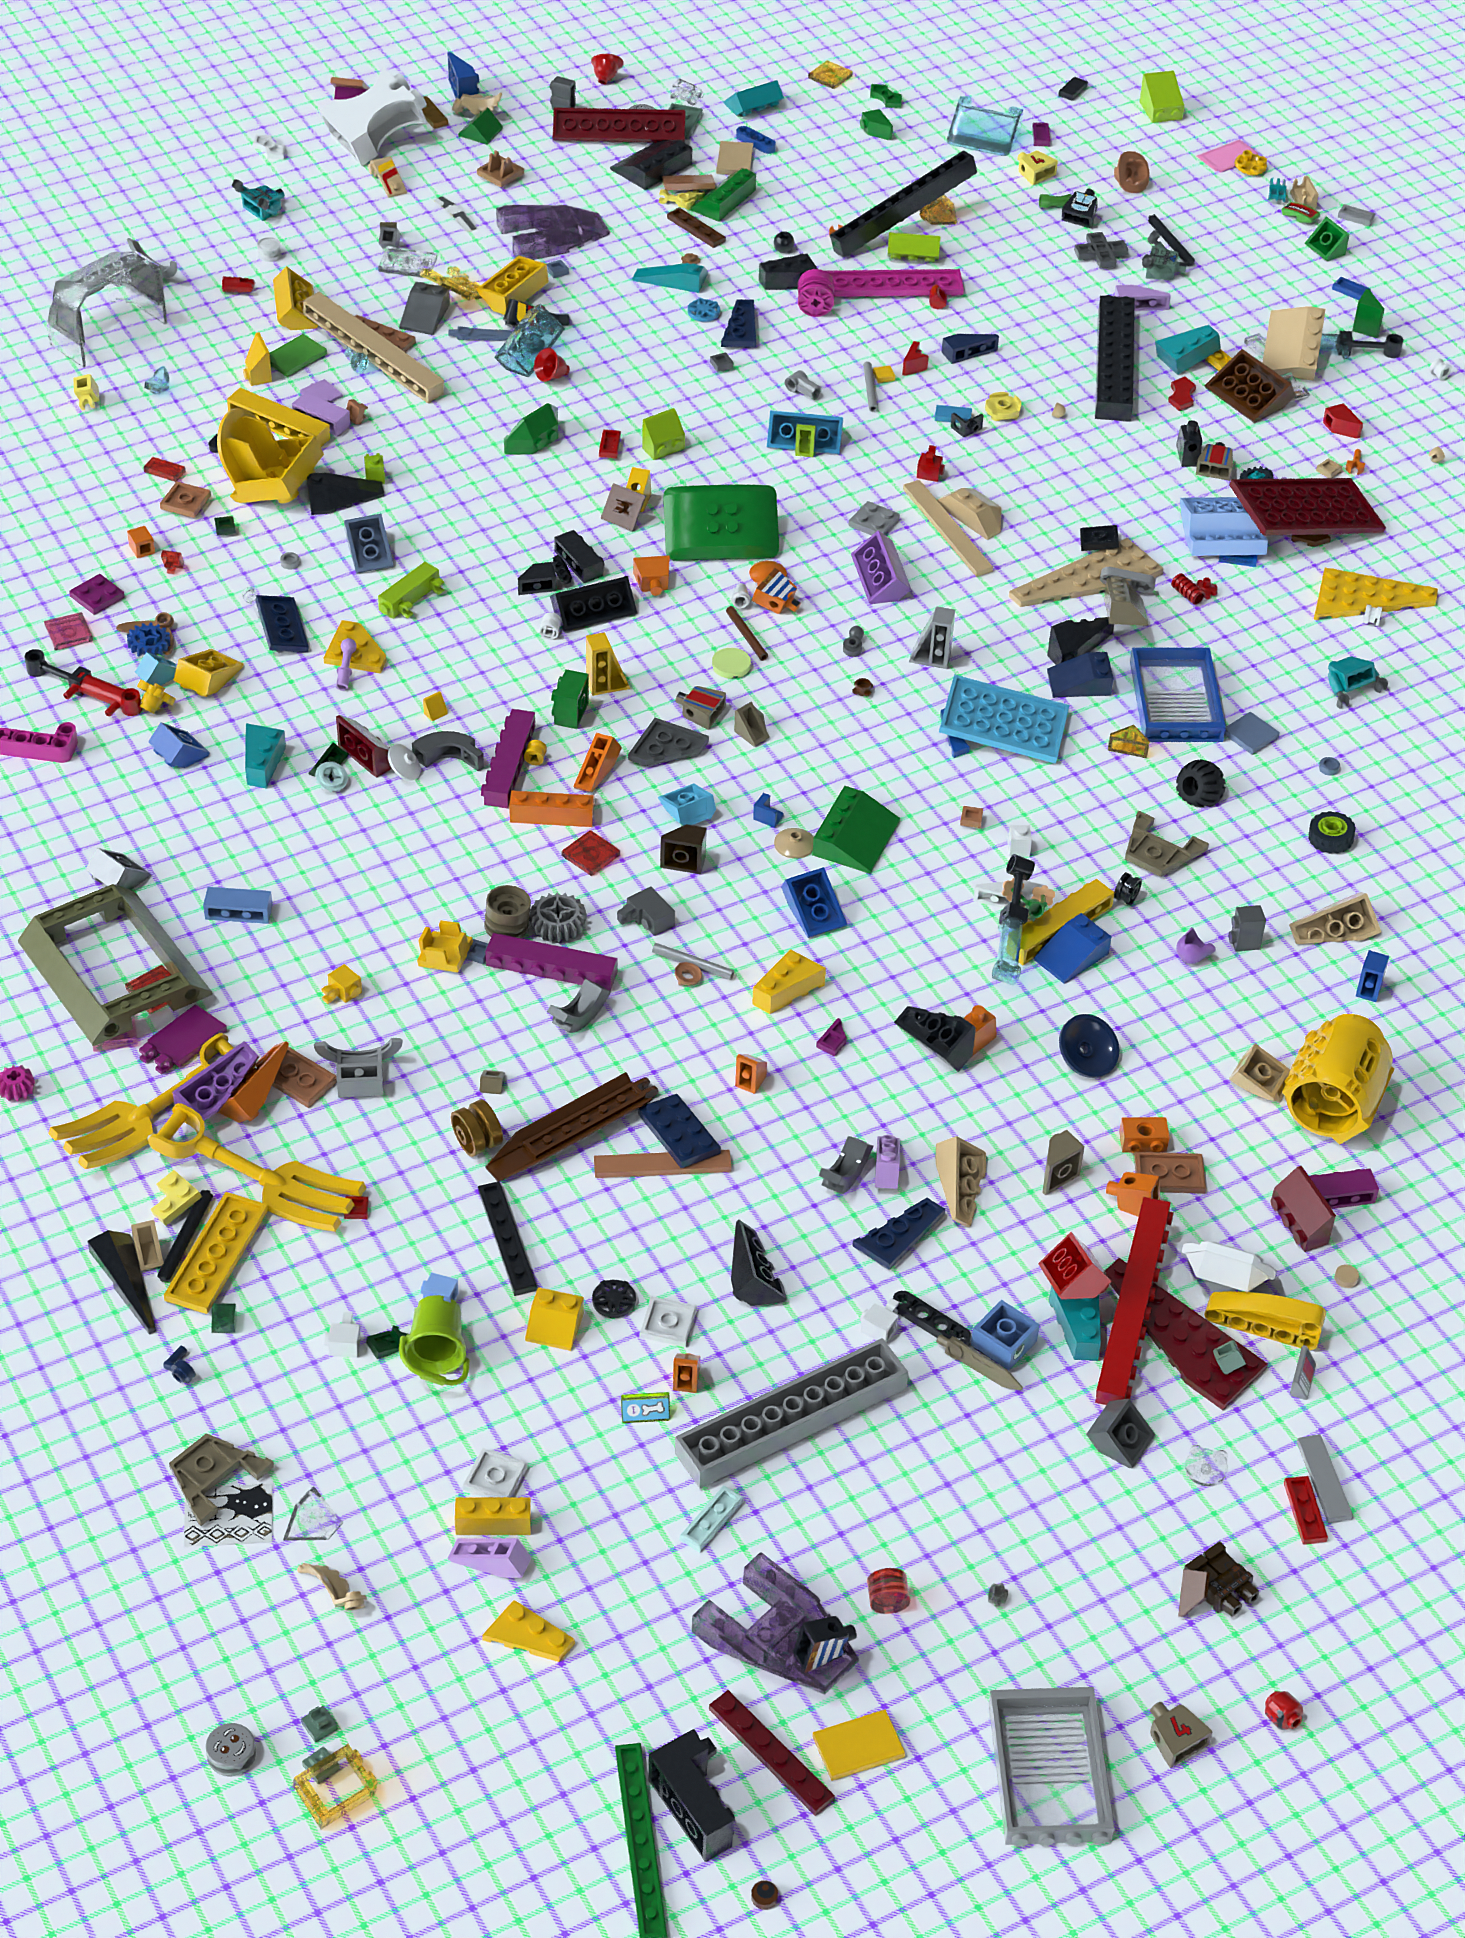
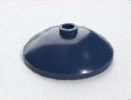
(1097, 1042)

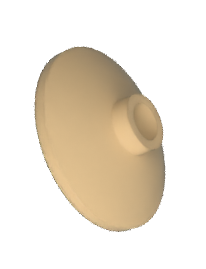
(794, 843)

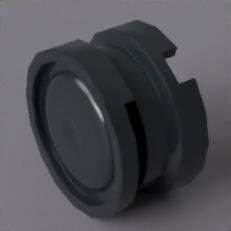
(1127, 888)

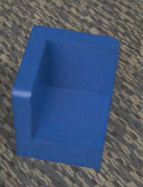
(764, 813)

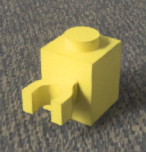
(86, 390)

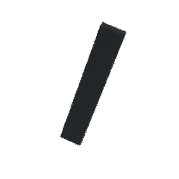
(507, 1238)

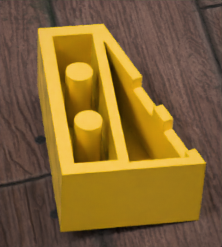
(603, 666)
(787, 980)

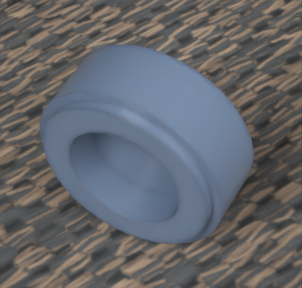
(1329, 766)

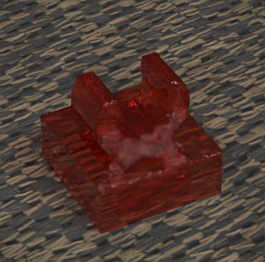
(172, 561)

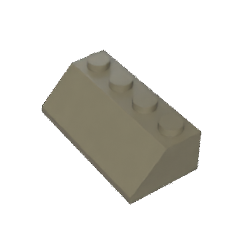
(1123, 603)

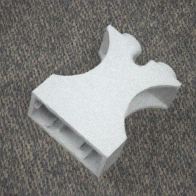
(367, 119)

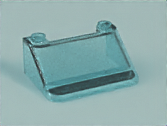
(984, 128)

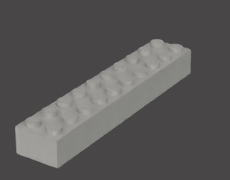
(790, 1413)

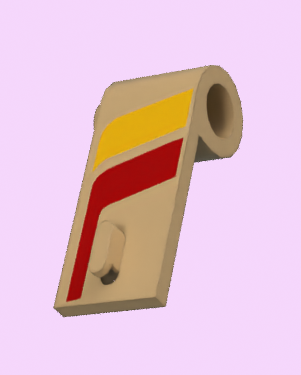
(388, 175)

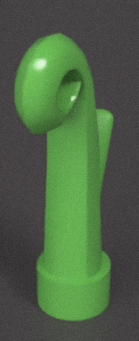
(1050, 201)

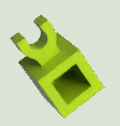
(374, 467)

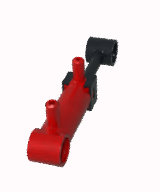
(83, 682)

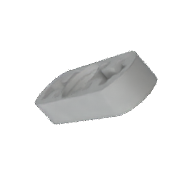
(1140, 581)

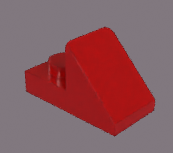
(914, 360)

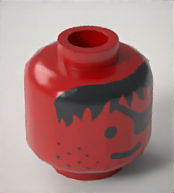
(1283, 1710)

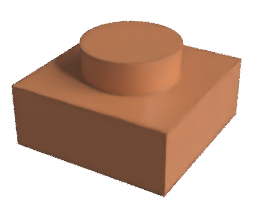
(971, 816)

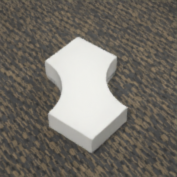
(269, 146)

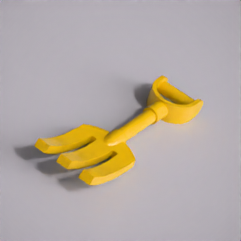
(126, 1119)
(275, 1183)

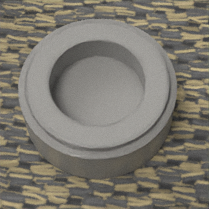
(289, 560)

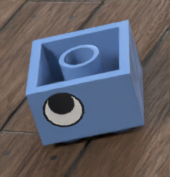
(1005, 1334)

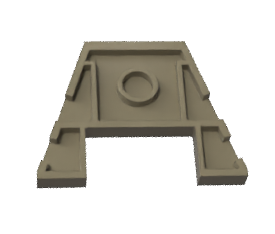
(1156, 853)
(206, 1465)

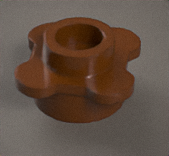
(862, 687)

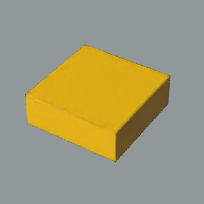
(884, 374)

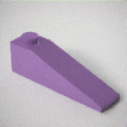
(216, 1083)

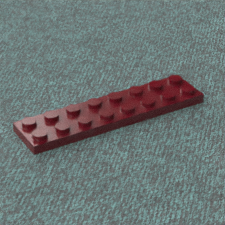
(618, 125)

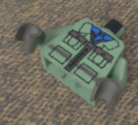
(1161, 262)

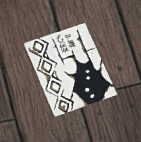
(241, 1517)

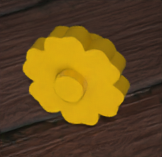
(154, 696)

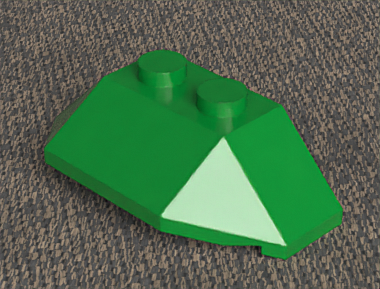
(533, 432)

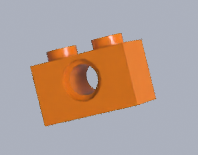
(1144, 1134)

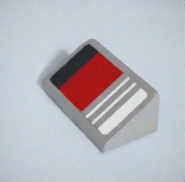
(1303, 1375)

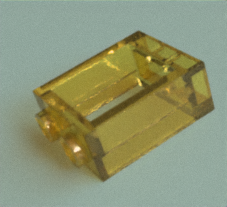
(313, 1802)

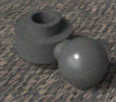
(853, 645)

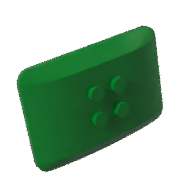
(721, 522)

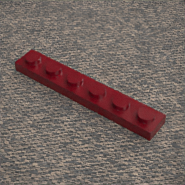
(771, 1753)

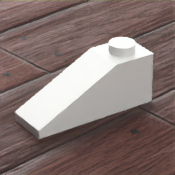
(992, 895)

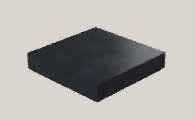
(1099, 537)

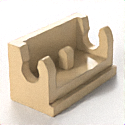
(1305, 192)

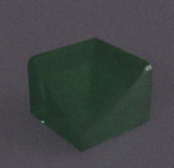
(224, 1318)

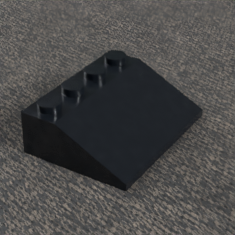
(654, 161)

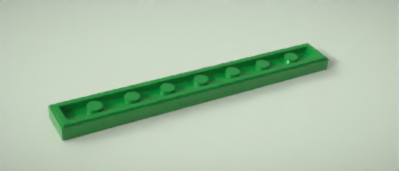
(640, 1841)

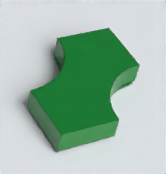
(884, 94)

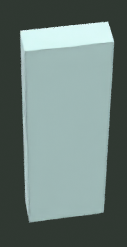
(711, 1518)

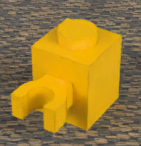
(342, 984)

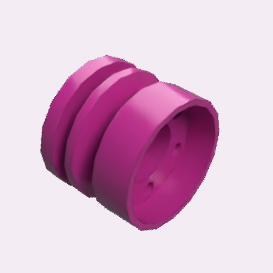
(815, 292)

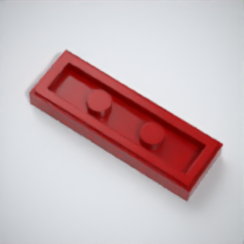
(1305, 1510)

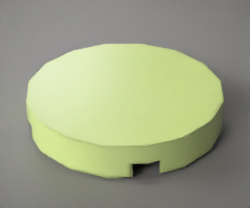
(731, 662)

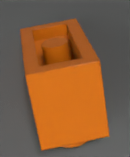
(750, 1072)
(686, 1372)

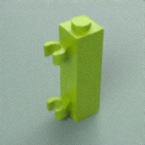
(410, 589)

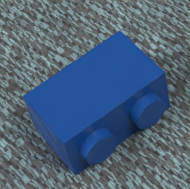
(1372, 976)

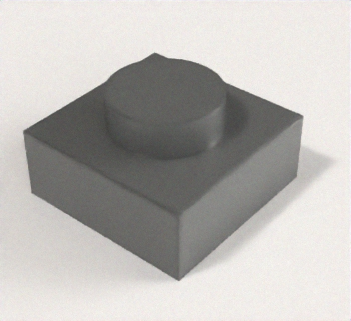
(721, 362)

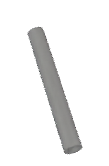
(870, 386)
(704, 965)

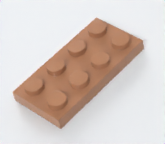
(398, 338)

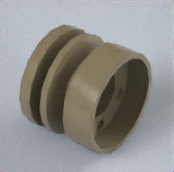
(507, 911)

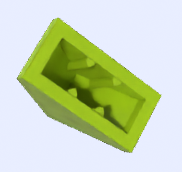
(805, 440)

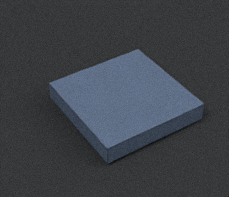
(1251, 732)

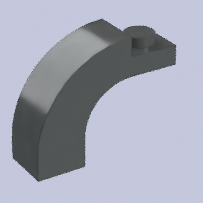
(448, 745)
(581, 1009)
(848, 1165)

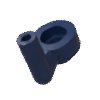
(180, 1369)

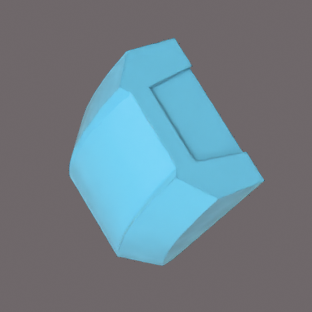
(689, 804)

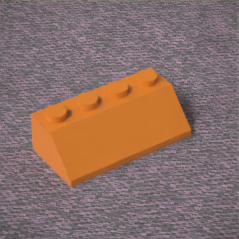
(551, 808)

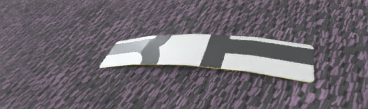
(463, 219)

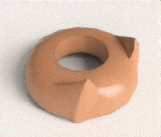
(690, 968)

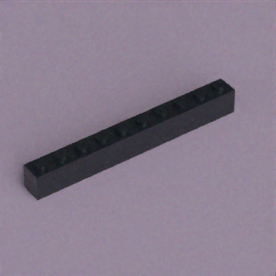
(903, 204)

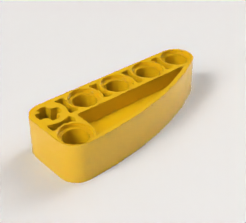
(1268, 1316)

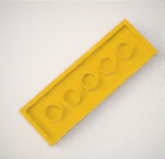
(216, 1253)

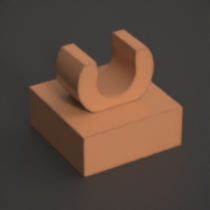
(356, 411)

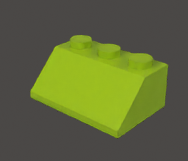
(913, 246)

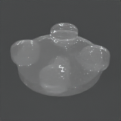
(1206, 1465)

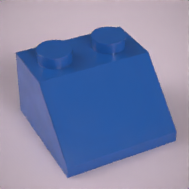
(177, 746)

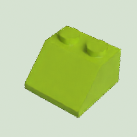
(662, 434)

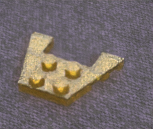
(456, 282)

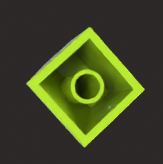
(1161, 96)

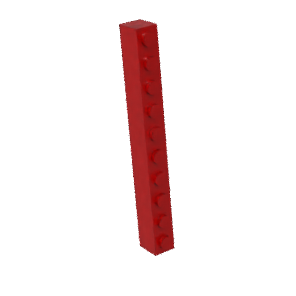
(1133, 1301)

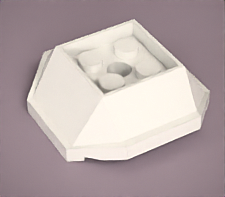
(1228, 1265)

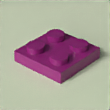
(96, 594)

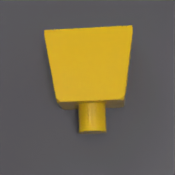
(643, 478)

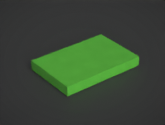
(296, 355)

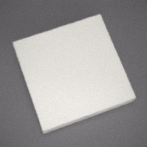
(668, 1321)
(494, 1475)

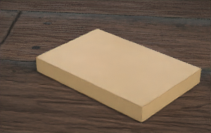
(733, 157)

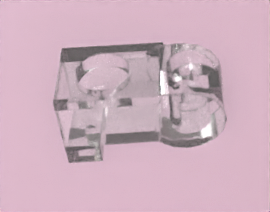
(686, 91)

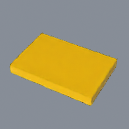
(858, 1744)

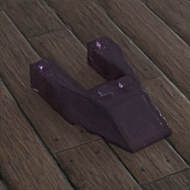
(556, 228)
(773, 1636)

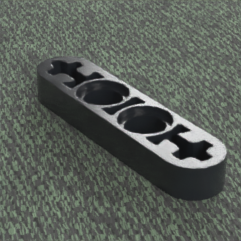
(934, 1317)

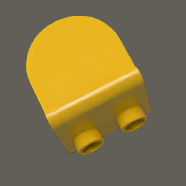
(261, 464)

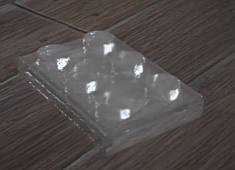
(406, 261)

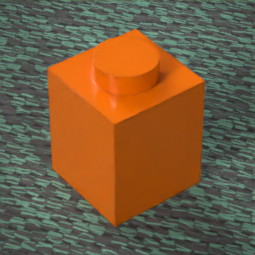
(141, 541)

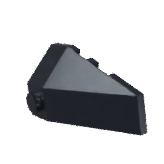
(1077, 638)
(941, 1034)
(751, 1270)

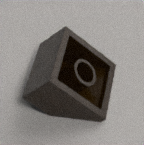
(684, 849)

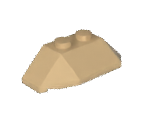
(974, 511)

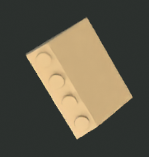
(1294, 341)

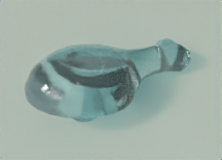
(358, 361)

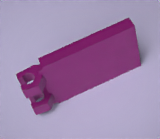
(181, 1039)

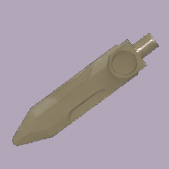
(959, 1351)

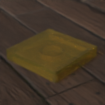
(830, 74)

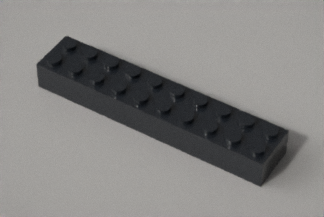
(1115, 358)

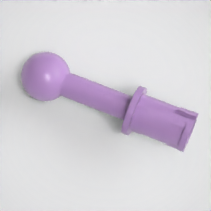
(348, 646)

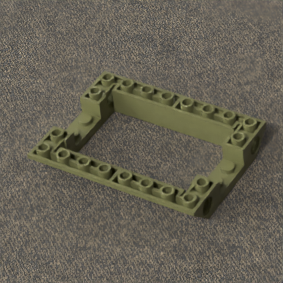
(114, 1017)

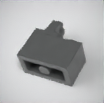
(649, 910)

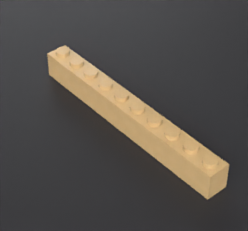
(378, 349)

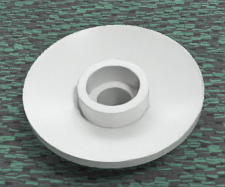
(404, 762)

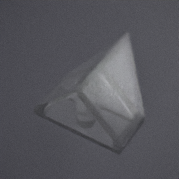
(312, 1518)

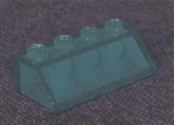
(532, 334)

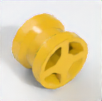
(535, 752)

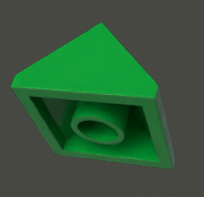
(482, 127)
(1328, 240)
(1368, 315)

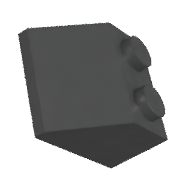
(1121, 1432)

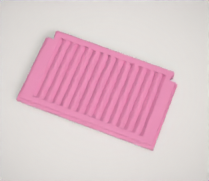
(1223, 157)

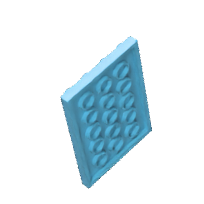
(1004, 718)

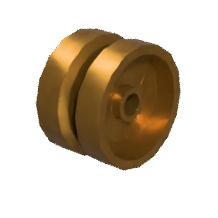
(476, 1127)

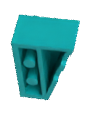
(262, 753)
(1080, 1324)

